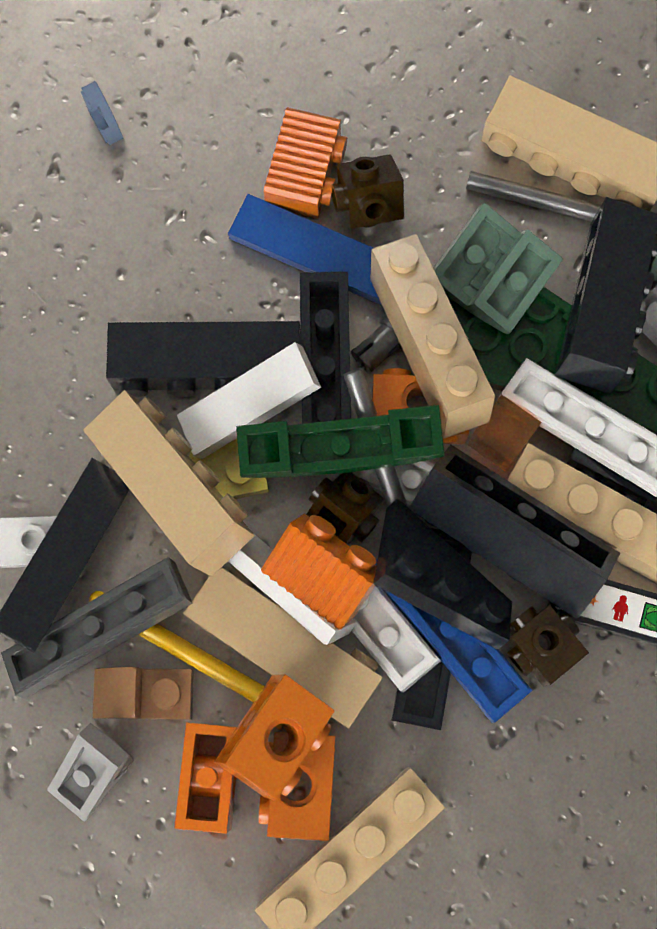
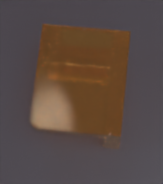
(504, 434)

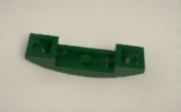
(340, 445)

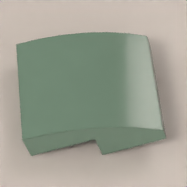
(495, 269)

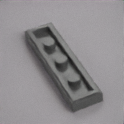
(98, 627)

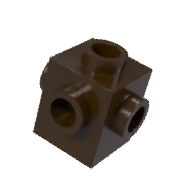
(369, 191)
(347, 505)
(563, 646)

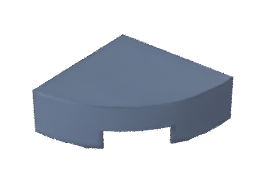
(101, 113)

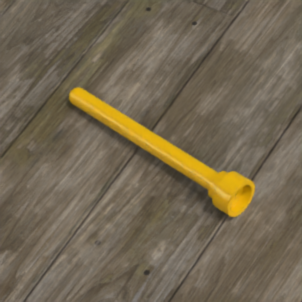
(200, 660)

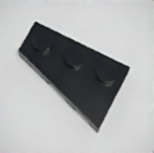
(437, 579)

